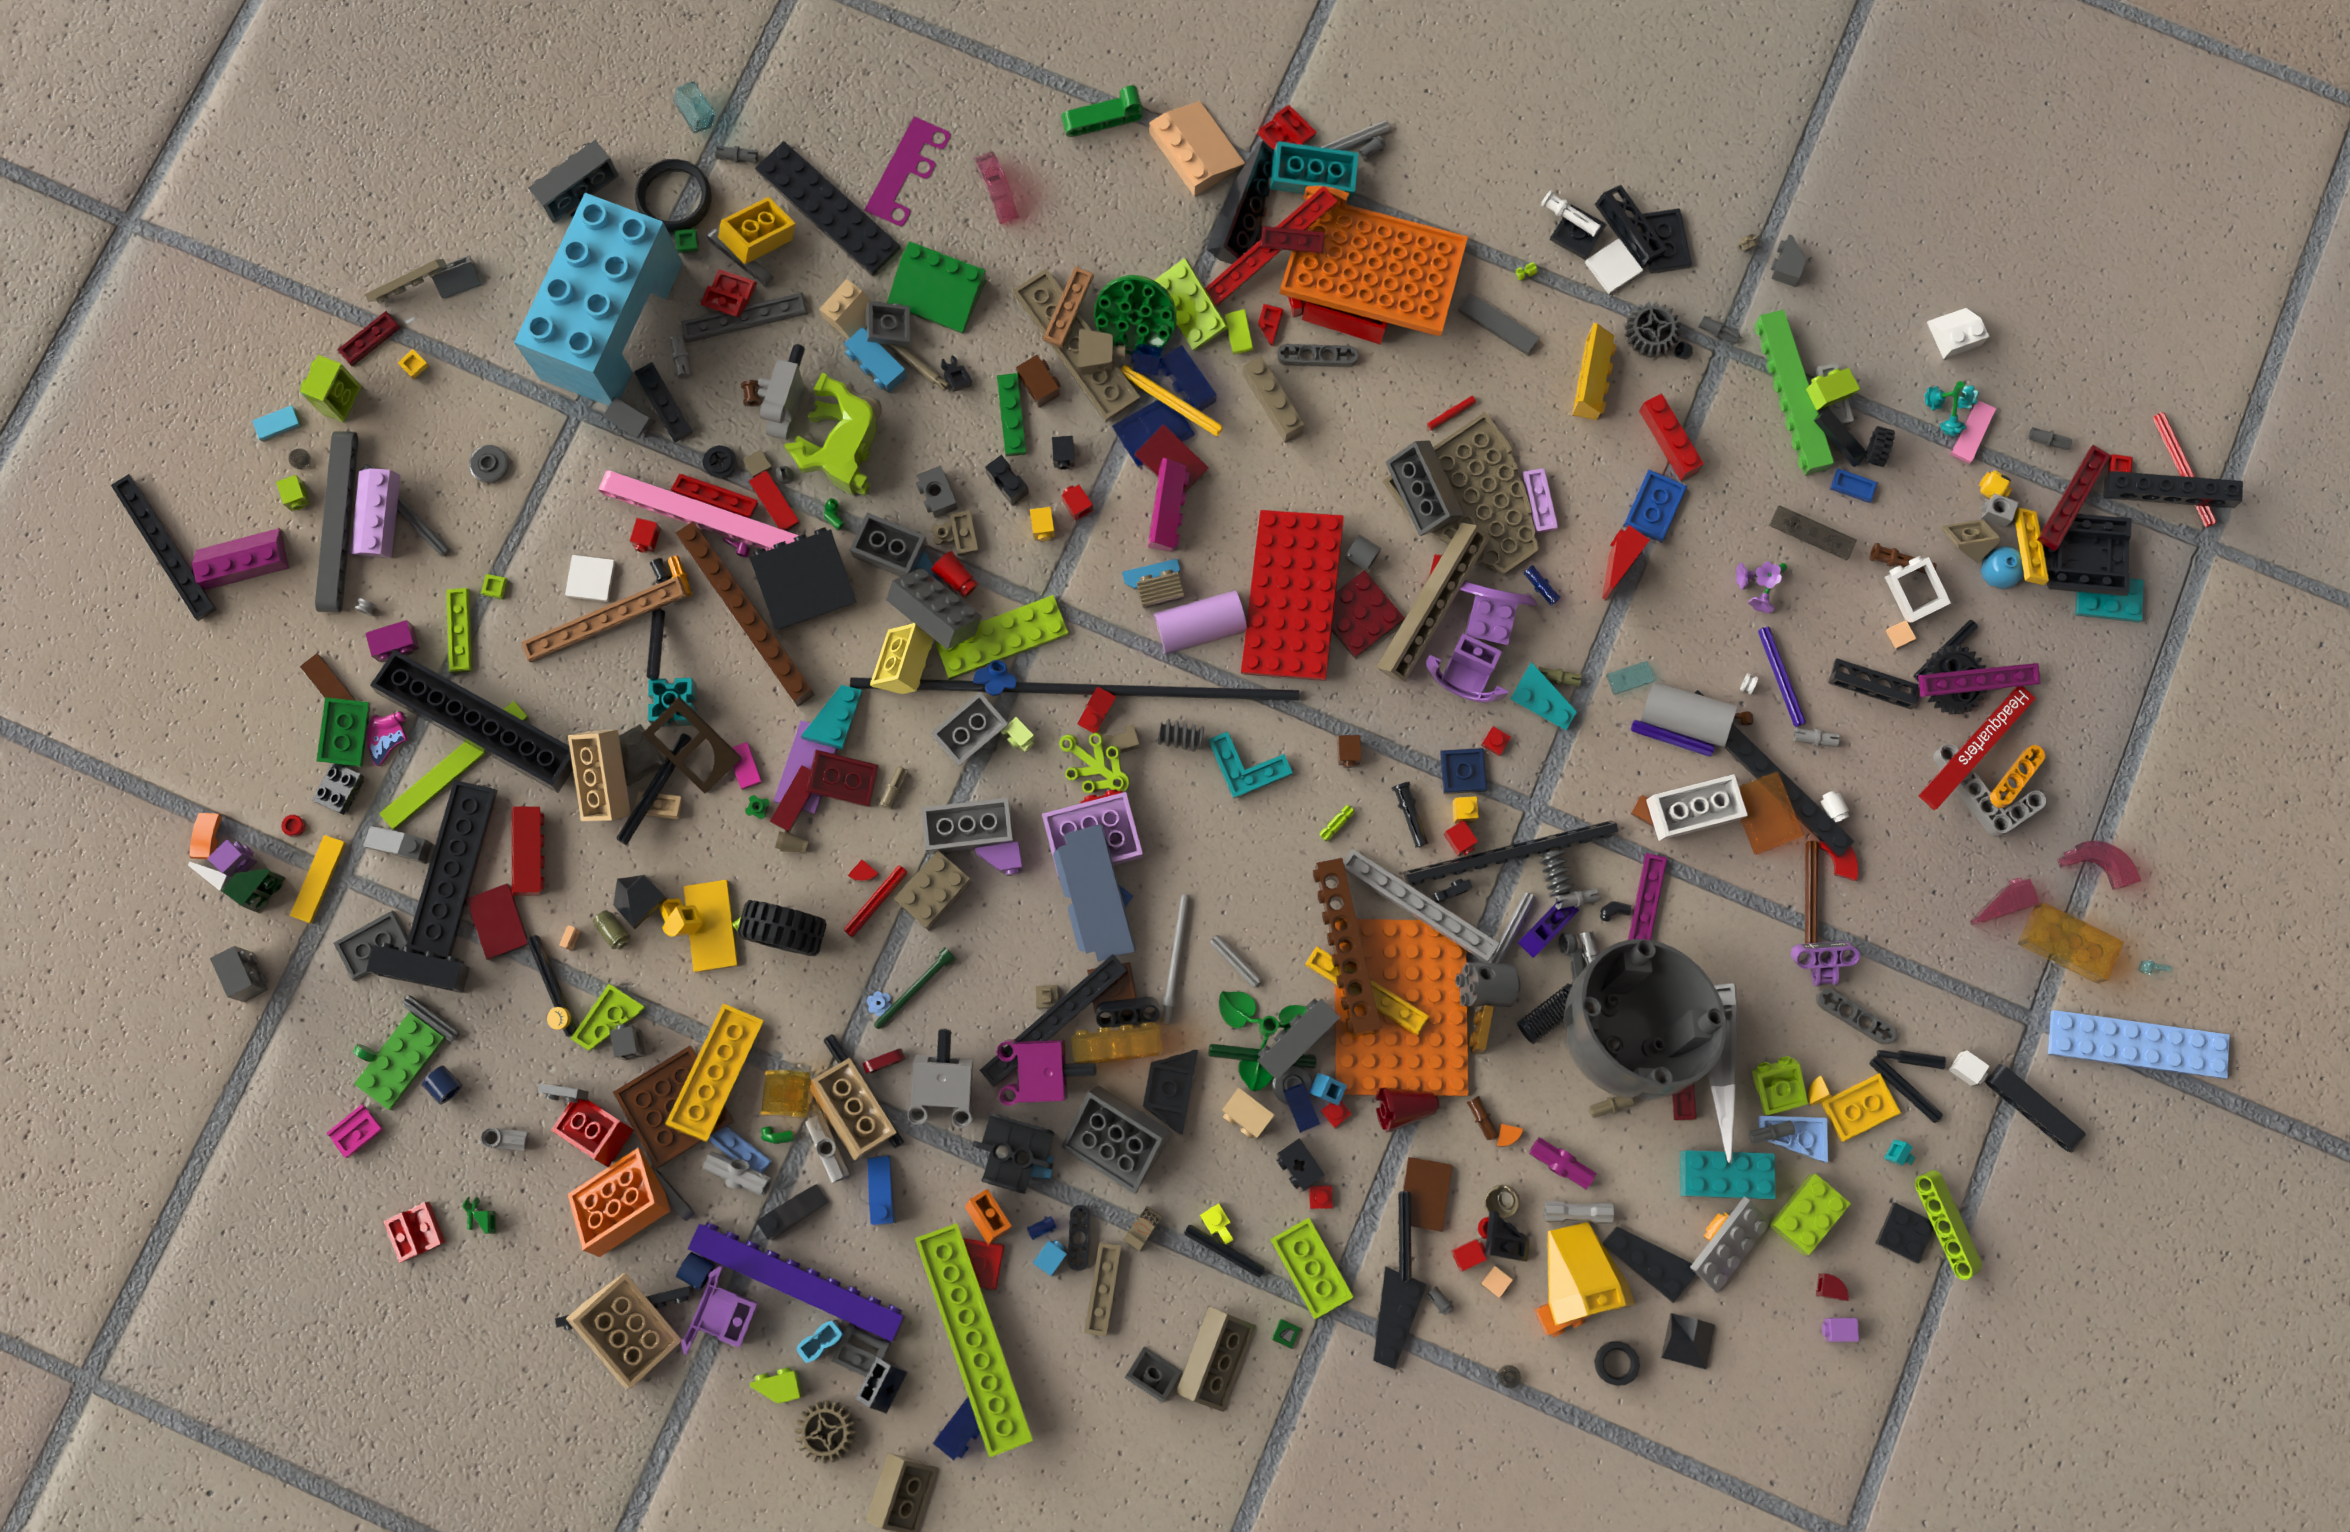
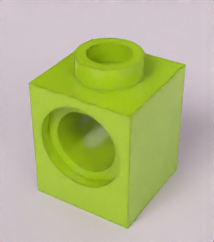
(293, 493)

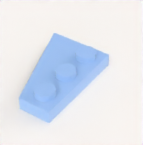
(1809, 1136)

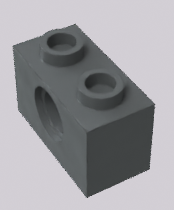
(933, 480)
(627, 1042)

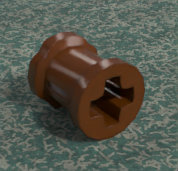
(751, 393)

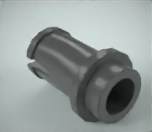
(1372, 147)
(1440, 1301)

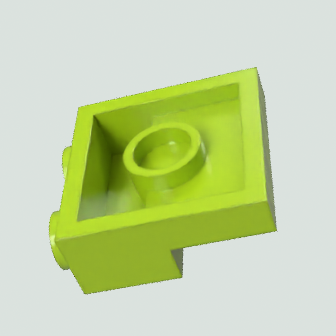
(1780, 1085)

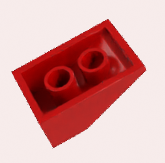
(1626, 549)
(592, 1131)

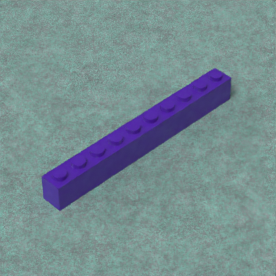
(796, 1282)

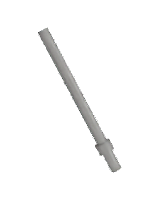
(1169, 1000)

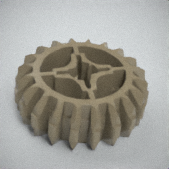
(828, 1442)

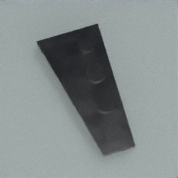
(1655, 1265)
(1396, 1315)

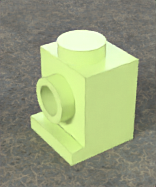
(1018, 735)

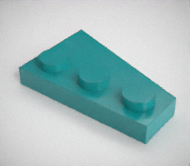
(1542, 698)
(835, 719)

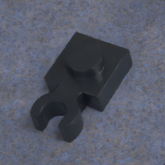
(955, 376)
(1457, 888)

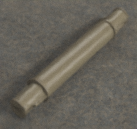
(919, 366)

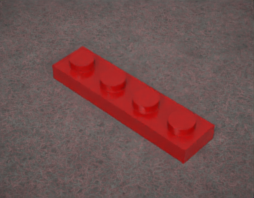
(714, 496)

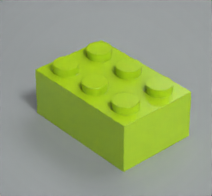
(330, 388)
(1809, 1214)

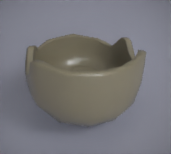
(1502, 1200)

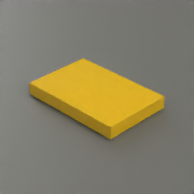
(1860, 1107)

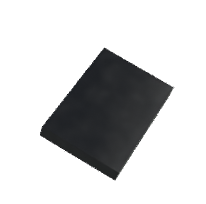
(1671, 231)

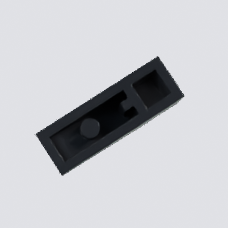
(791, 1212)

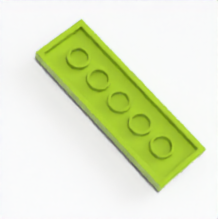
(1005, 637)

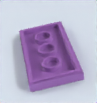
(801, 754)

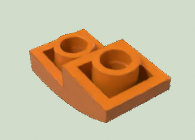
(1339, 195)
(203, 836)

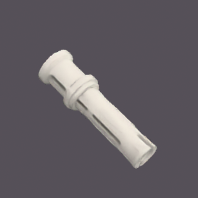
(1562, 208)

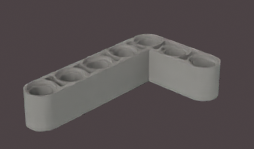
(1975, 802)

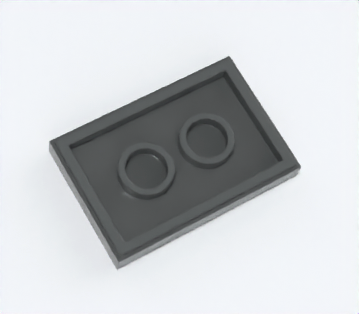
(357, 946)

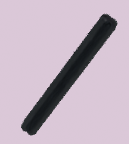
(549, 979)

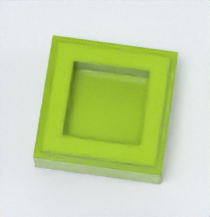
(494, 586)

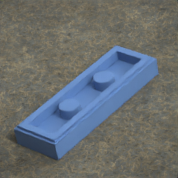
(739, 1148)

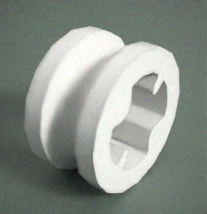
(1749, 683)

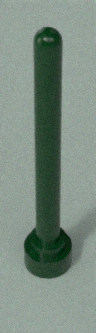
(943, 960)

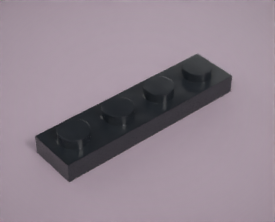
(663, 402)

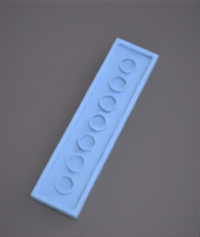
(2139, 1044)

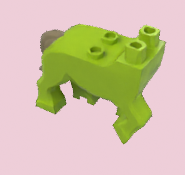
(848, 441)

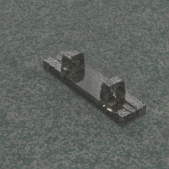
(1813, 532)

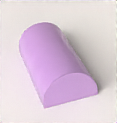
(1200, 622)

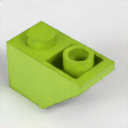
(780, 1387)

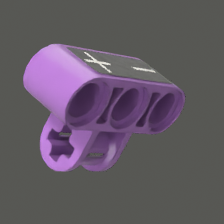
(1826, 969)

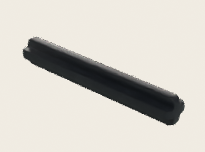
(1956, 639)
(655, 644)
(1906, 1089)
(1405, 1250)
(1224, 1251)

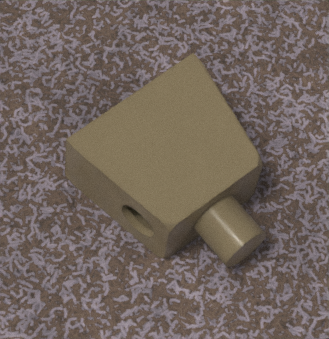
(1097, 351)

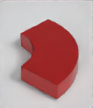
(1845, 865)

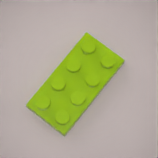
(1196, 312)
(1311, 1268)

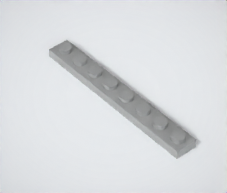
(1420, 906)

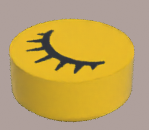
(559, 1018)

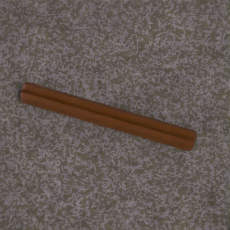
(1811, 891)

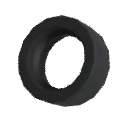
(1634, 1363)

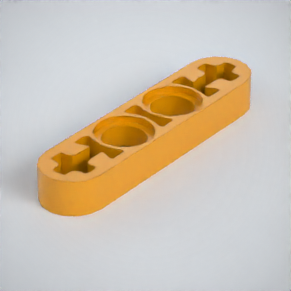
(2019, 778)

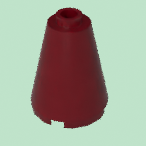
(1404, 1107)

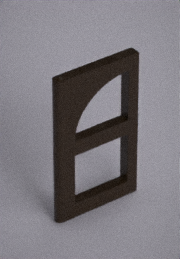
(724, 755)

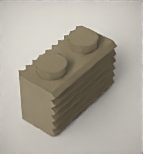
(1159, 589)

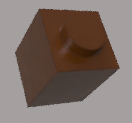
(1349, 750)

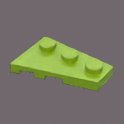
(608, 1011)

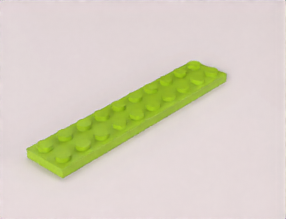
(973, 1340)

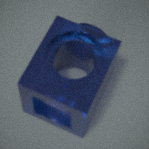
(1147, 359)

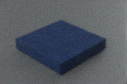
(1463, 771)

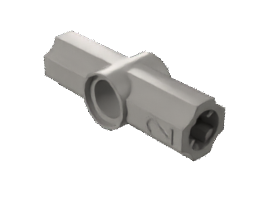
(821, 1134)
(737, 1174)

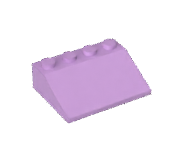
(1110, 811)

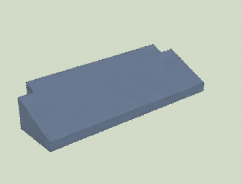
(1096, 899)

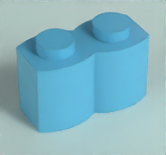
(816, 1345)

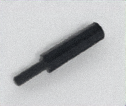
(1915, 1058)

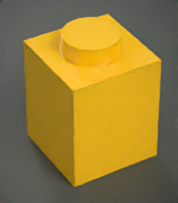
(1042, 523)
(1465, 809)

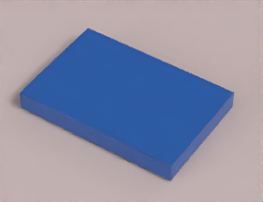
(1655, 505)

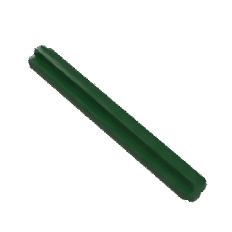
(1251, 1054)

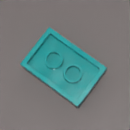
(2113, 606)

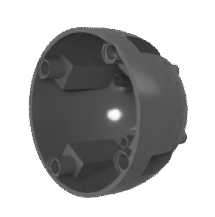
(1651, 1014)

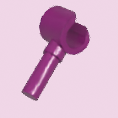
(742, 548)

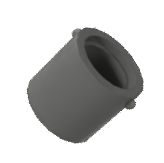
(1363, 553)

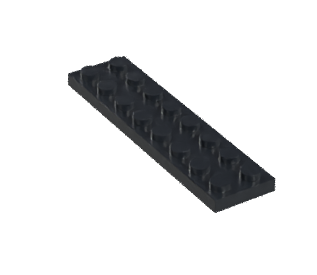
(827, 208)
(451, 868)

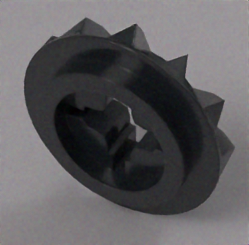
(710, 460)

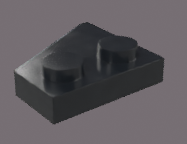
(1505, 1240)

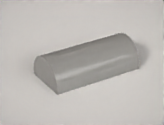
(1689, 714)

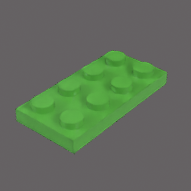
(400, 1061)

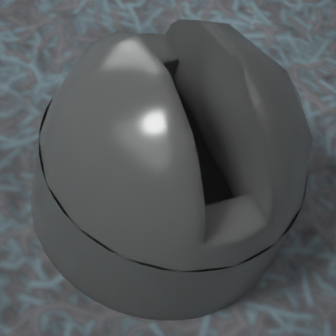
(789, 473)

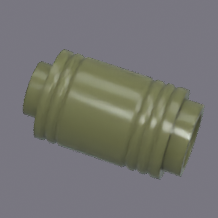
(611, 930)

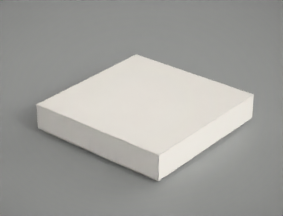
(1613, 266)
(590, 578)

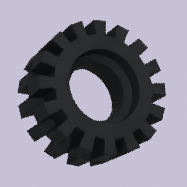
(1880, 446)

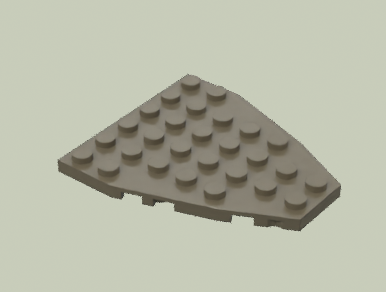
(1489, 492)

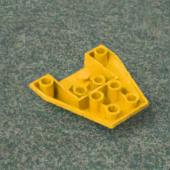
(1583, 1275)

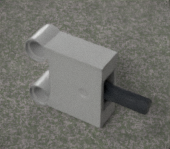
(782, 394)
(942, 1083)

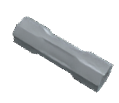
(1597, 1213)

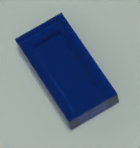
(1301, 1107)

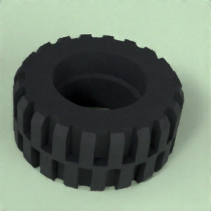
(781, 928)

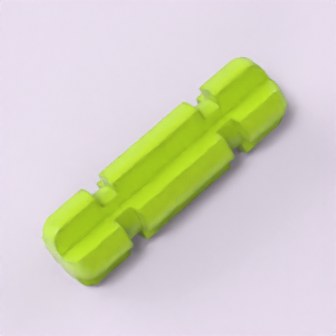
(1336, 823)

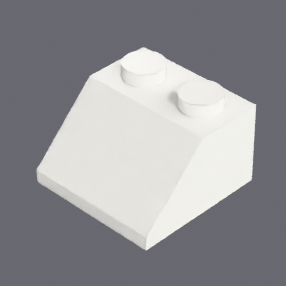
(1958, 332)

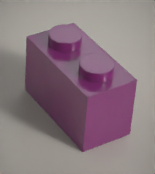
(393, 637)

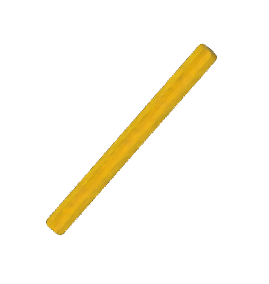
(1172, 400)

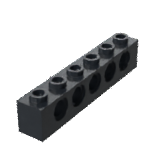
(2173, 489)

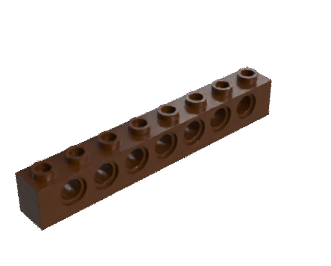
(1335, 871)

